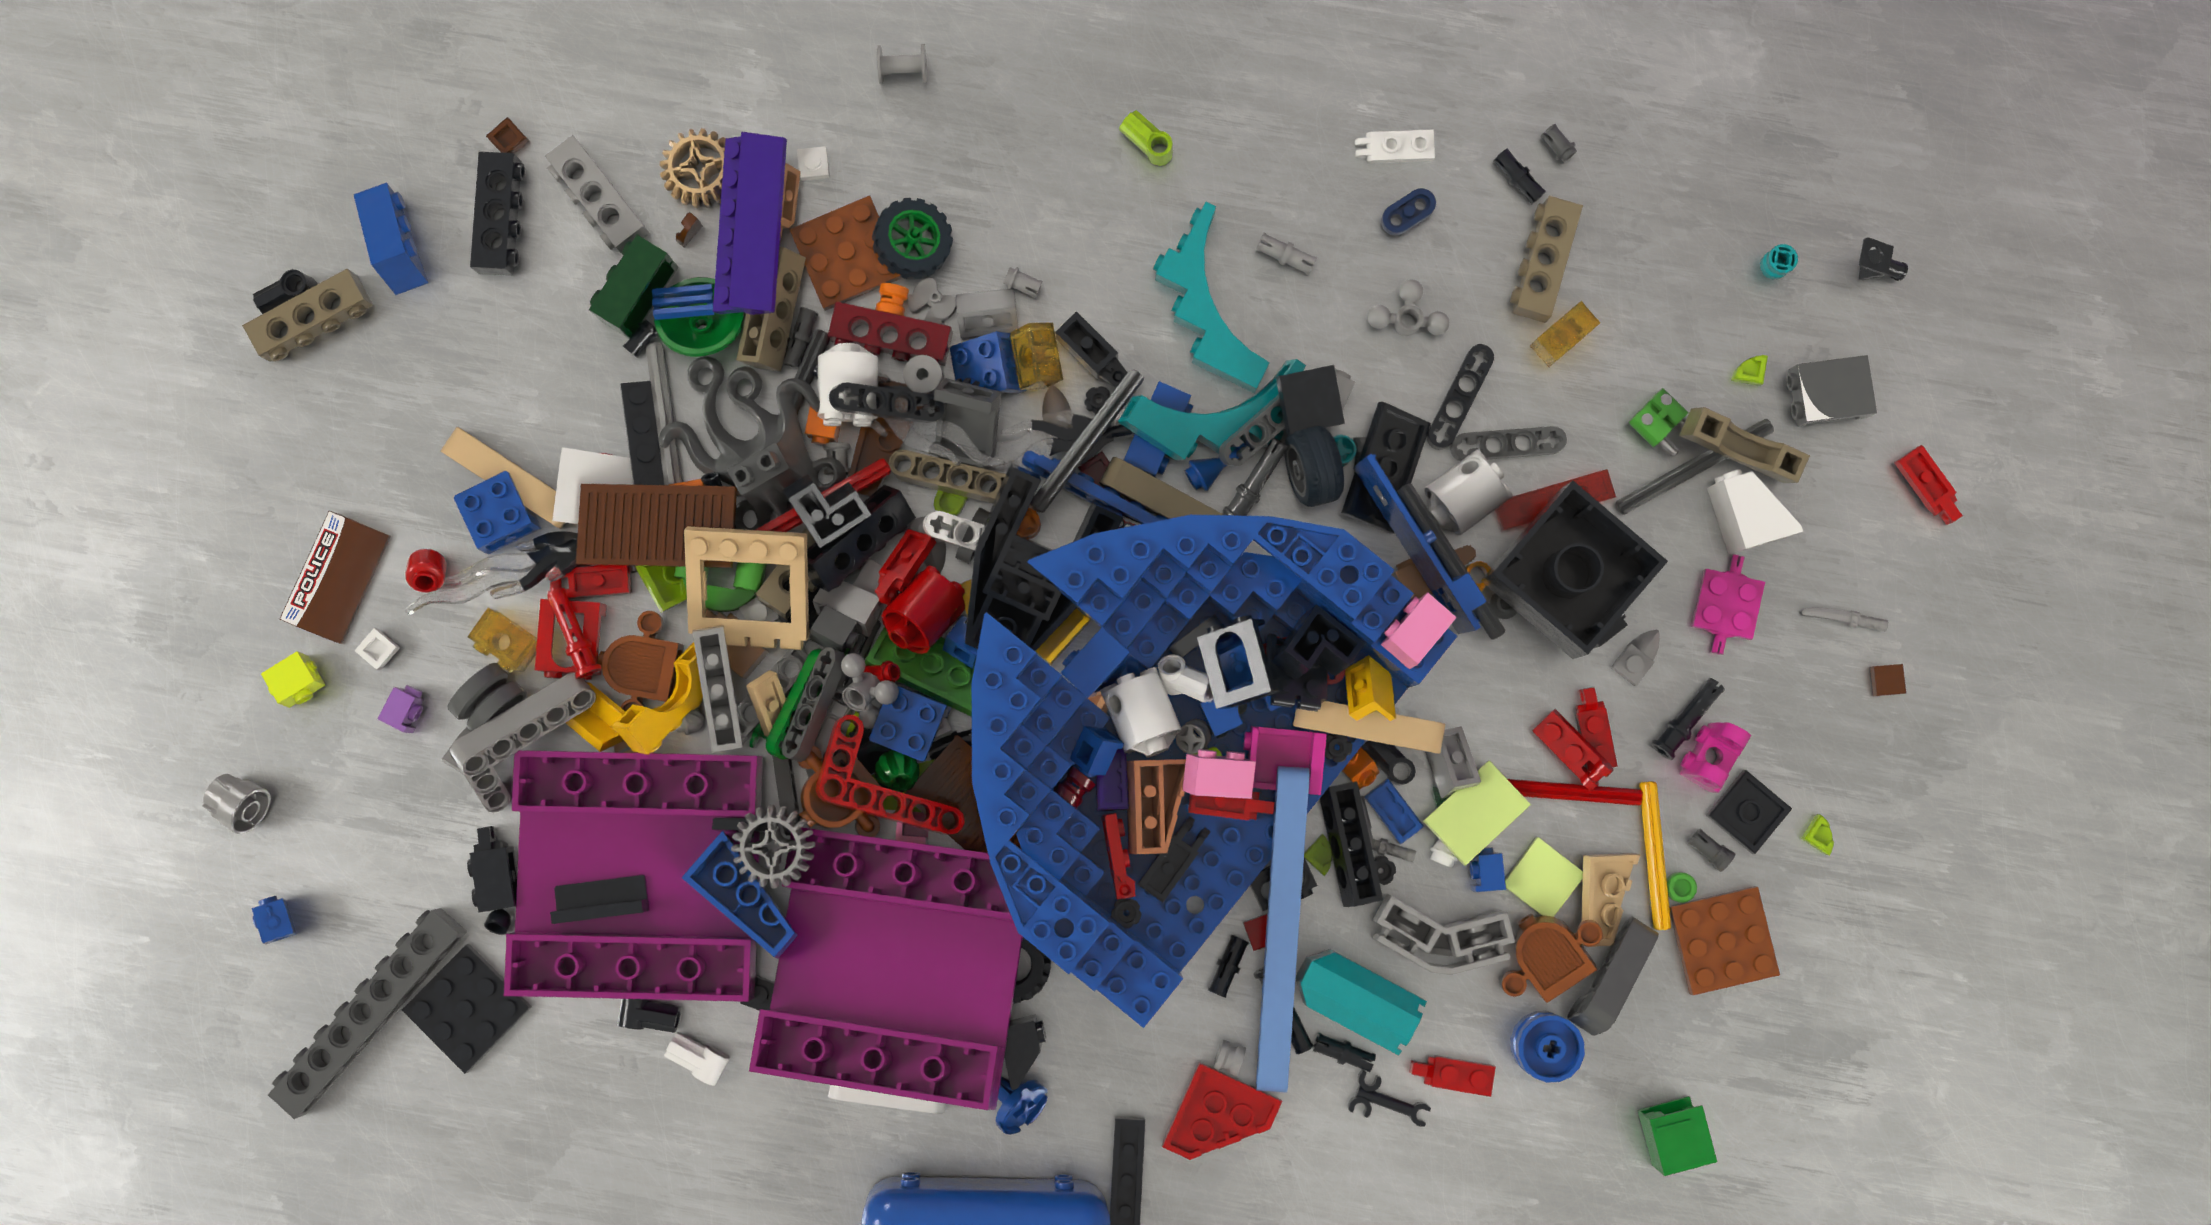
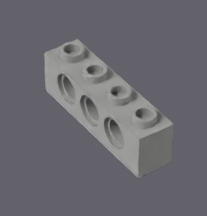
(572, 156)
(717, 688)

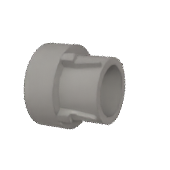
(236, 803)

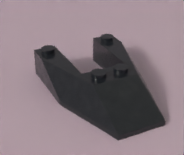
(1004, 580)

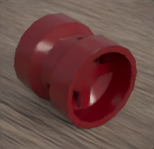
(1069, 792)

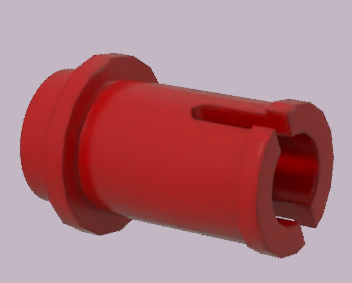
(884, 671)

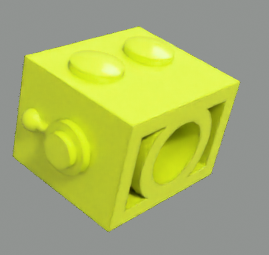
(293, 680)

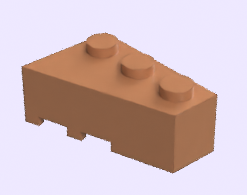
(1153, 803)

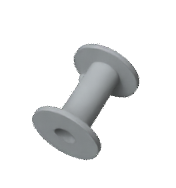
(901, 64)
(919, 368)

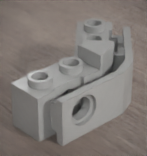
(1448, 940)

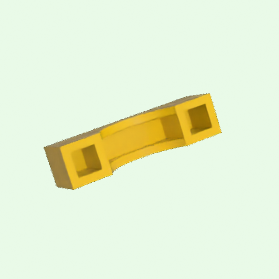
(646, 727)

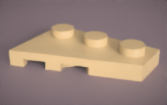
(1603, 891)

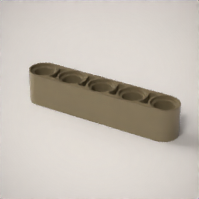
(945, 480)
(1151, 492)

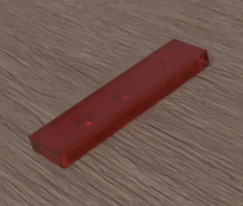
(1526, 506)

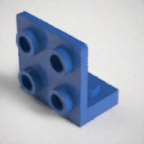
(988, 361)
(495, 513)
(909, 724)

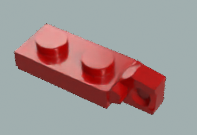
(1929, 484)
(903, 564)
(1594, 726)
(1230, 807)
(1117, 857)
(1456, 1074)

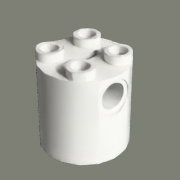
(840, 365)
(1466, 493)
(1142, 712)

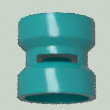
(1773, 266)
(1346, 448)

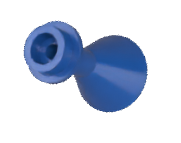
(1205, 471)

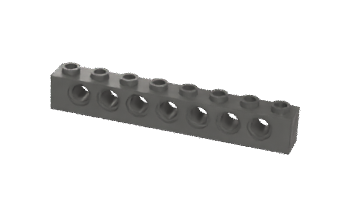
(288, 1089)

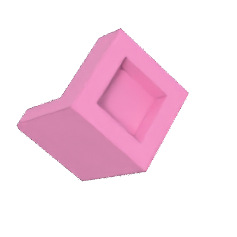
(910, 833)

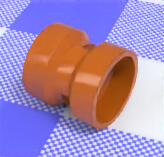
(892, 298)
(1030, 525)

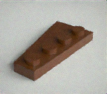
(873, 446)

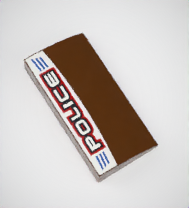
(335, 577)

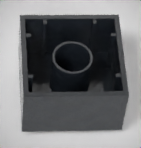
(1574, 570)

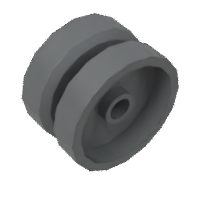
(485, 696)

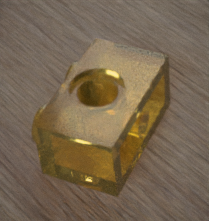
(1565, 334)
(1036, 356)
(488, 633)

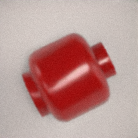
(426, 570)

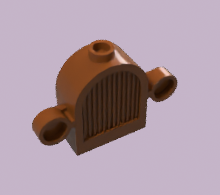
(641, 663)
(830, 815)
(1551, 956)

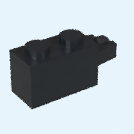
(1091, 350)
(493, 872)

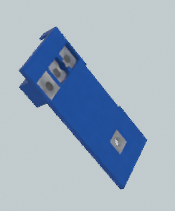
(1456, 594)

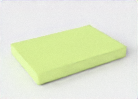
(1477, 814)

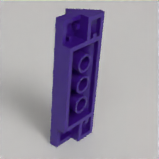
(750, 224)

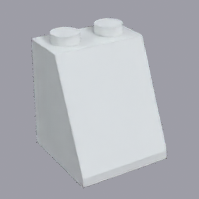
(1749, 512)

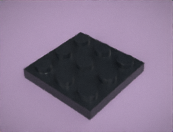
(466, 1009)

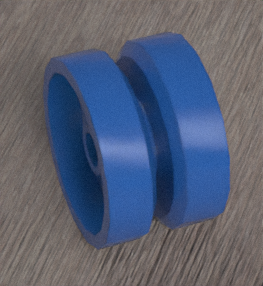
(1542, 1029)

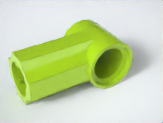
(1146, 136)

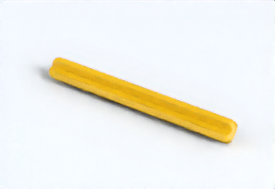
(1655, 856)

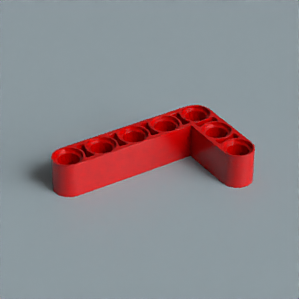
(876, 794)

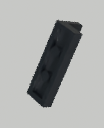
(600, 899)

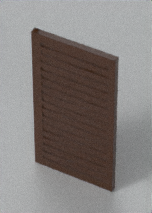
(648, 522)
(950, 783)

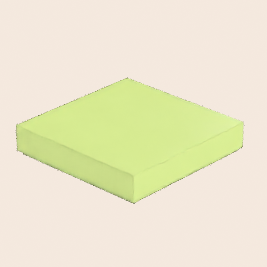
(1543, 878)

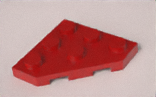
(1218, 1113)

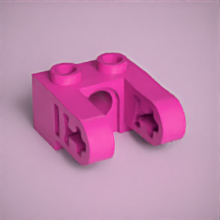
(1728, 744)

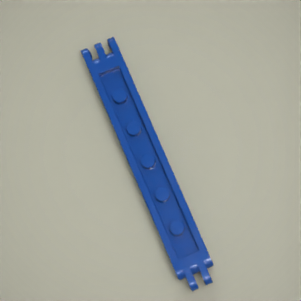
(1085, 488)

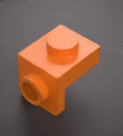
(1361, 769)

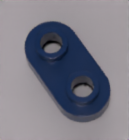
(1407, 212)

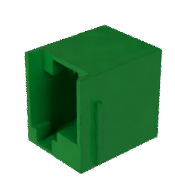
(1677, 1136)

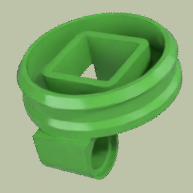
(747, 582)

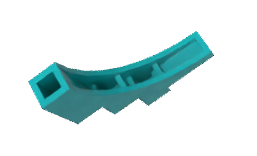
(1185, 273)
(1177, 431)

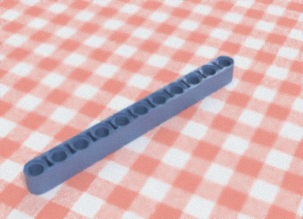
(1282, 928)

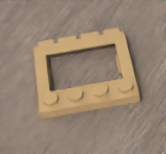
(748, 547)

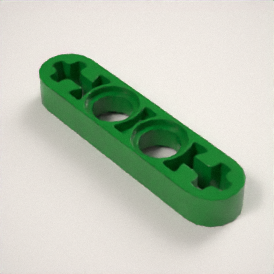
(783, 720)

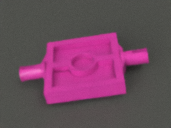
(1728, 604)

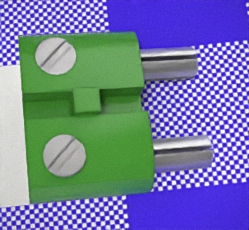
(1658, 420)

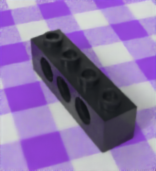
(492, 169)
(895, 516)
(1350, 845)

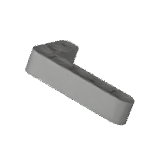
(513, 731)

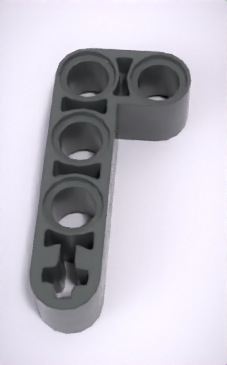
(1615, 979)

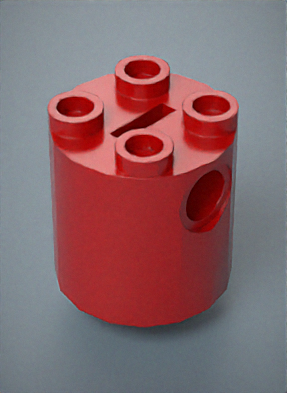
(923, 611)

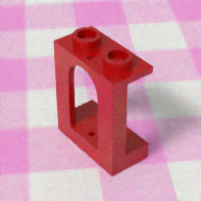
(591, 630)

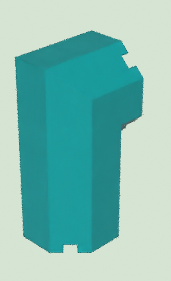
(1359, 999)

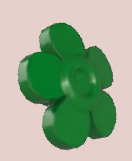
(756, 735)

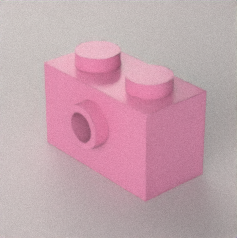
(1417, 630)
(1219, 775)

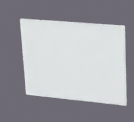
(585, 467)

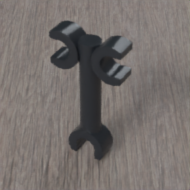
(1366, 1094)

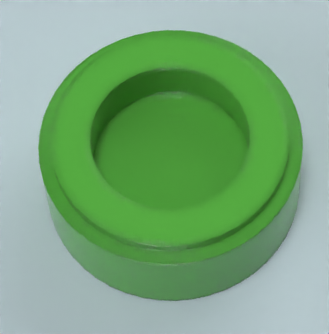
(1681, 887)

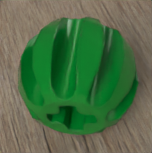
(896, 771)

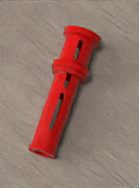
(574, 649)

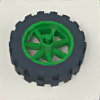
(900, 262)

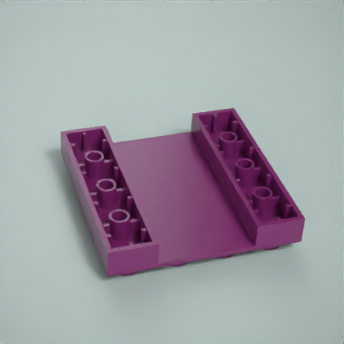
(619, 819)
(893, 973)

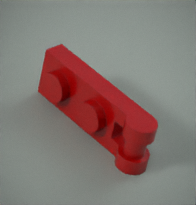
(595, 581)
(1573, 749)

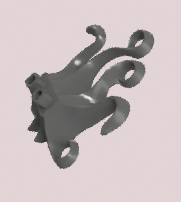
(767, 461)

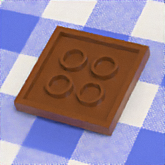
(842, 253)
(1724, 940)

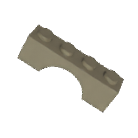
(1755, 452)

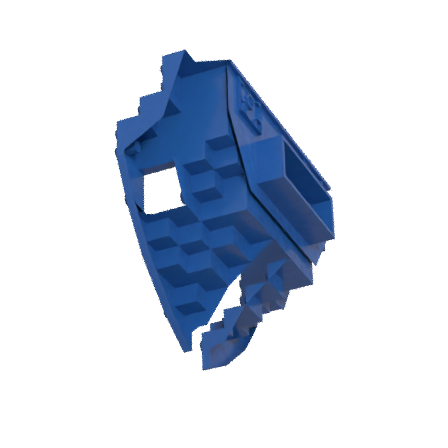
(1149, 592)

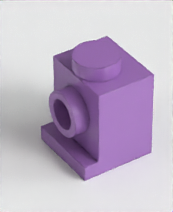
(402, 708)

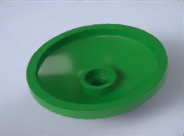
(685, 337)

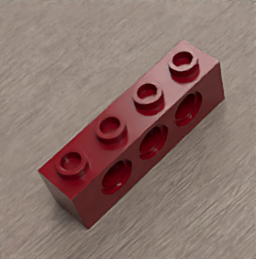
(848, 317)

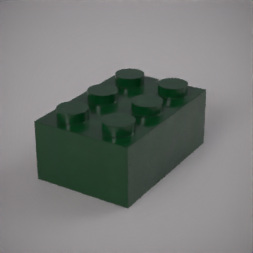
(629, 286)

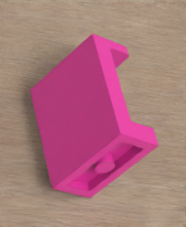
(1285, 748)

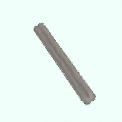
(663, 410)

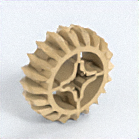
(675, 170)

